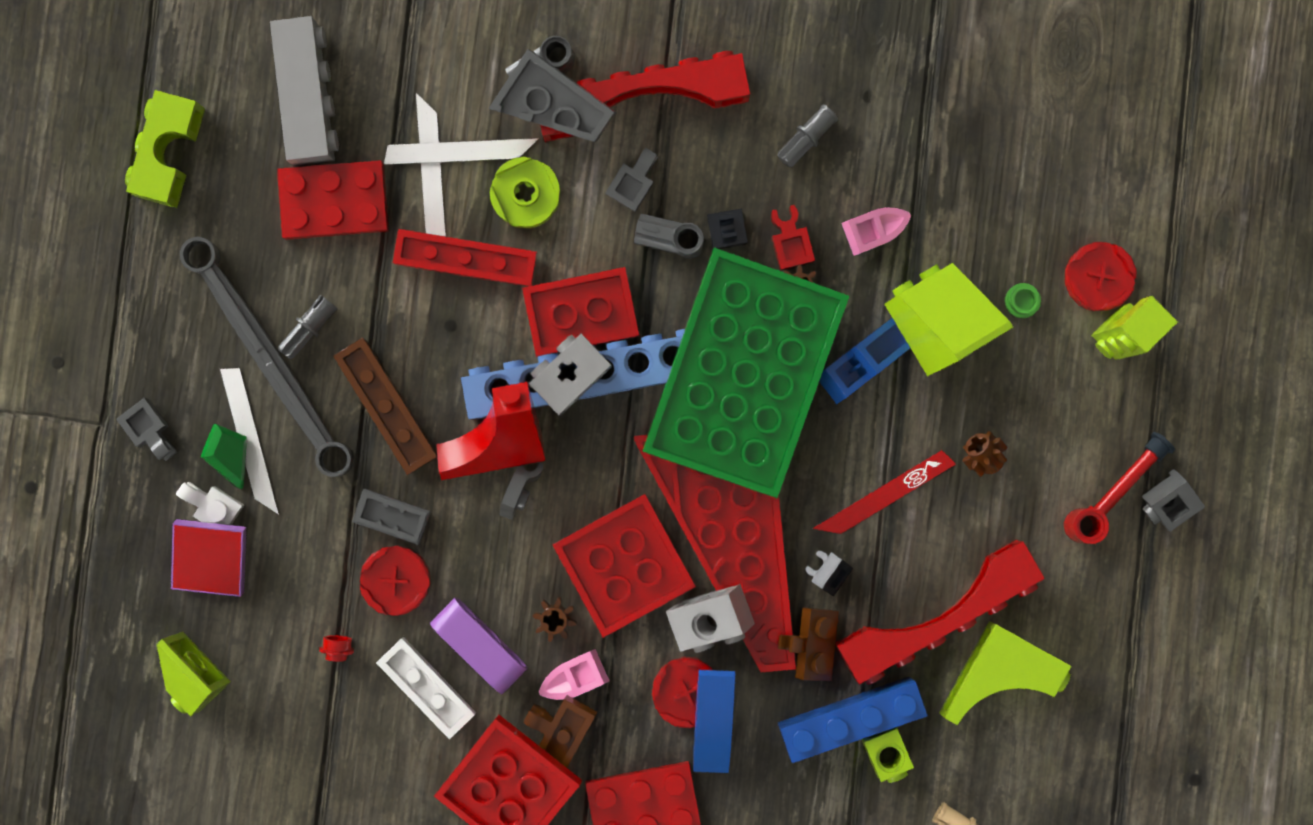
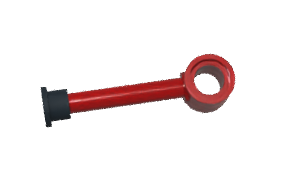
(1155, 450)

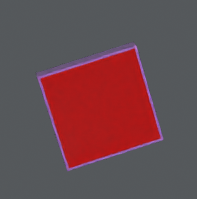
(208, 557)

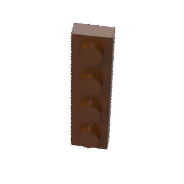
(385, 406)

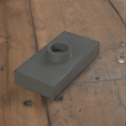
(391, 516)

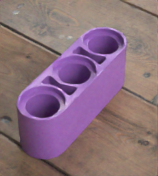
(478, 645)

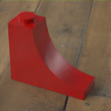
(502, 440)

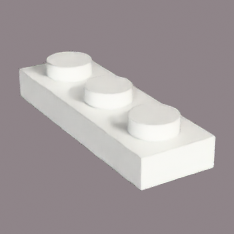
(426, 687)

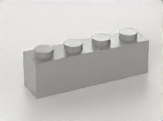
(303, 91)

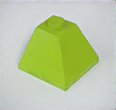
(189, 674)

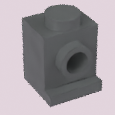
(1171, 502)

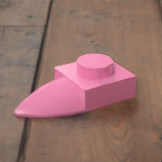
(875, 228)
(574, 677)

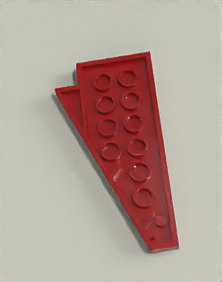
(737, 543)

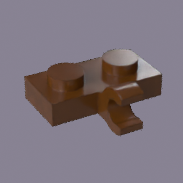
(814, 645)
(563, 731)

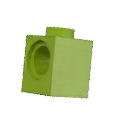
(899, 766)

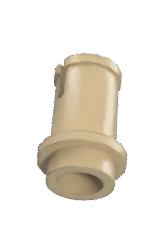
(948, 816)

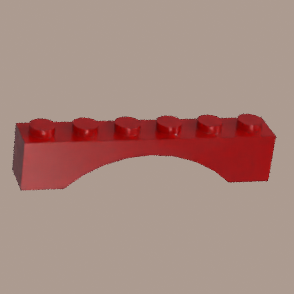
(712, 81)
(1001, 577)

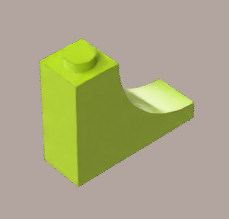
(1000, 664)

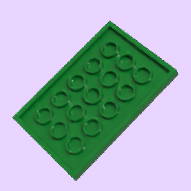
(745, 373)

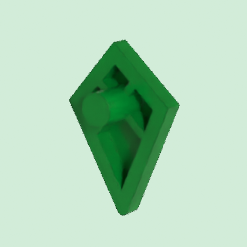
(226, 454)

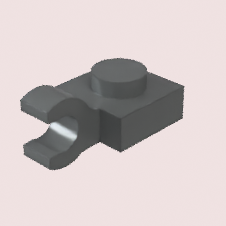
(632, 185)
(144, 426)
(516, 495)

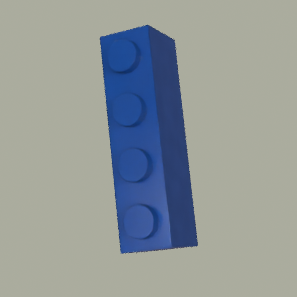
(852, 719)

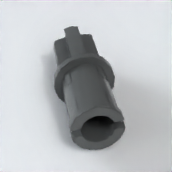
(807, 136)
(308, 326)

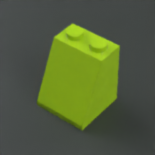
(944, 317)

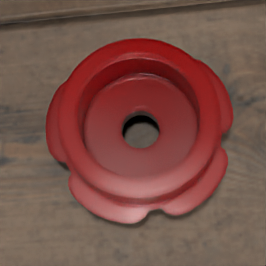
(336, 647)

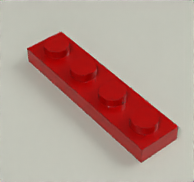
(464, 258)

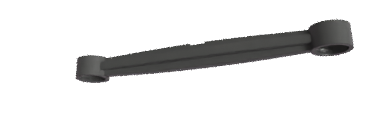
(266, 355)

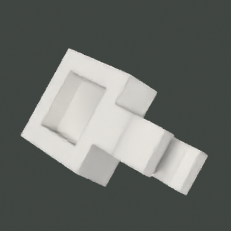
(212, 507)

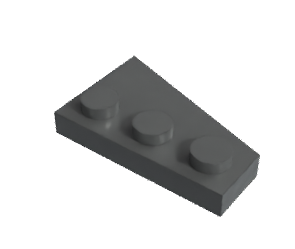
(552, 99)

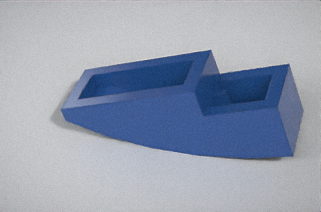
(864, 361)
(713, 721)

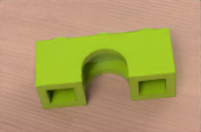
(166, 119)
(1133, 329)

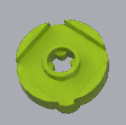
(532, 174)

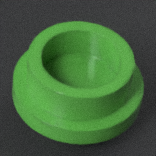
(1022, 300)

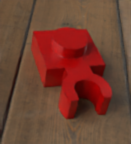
(793, 244)

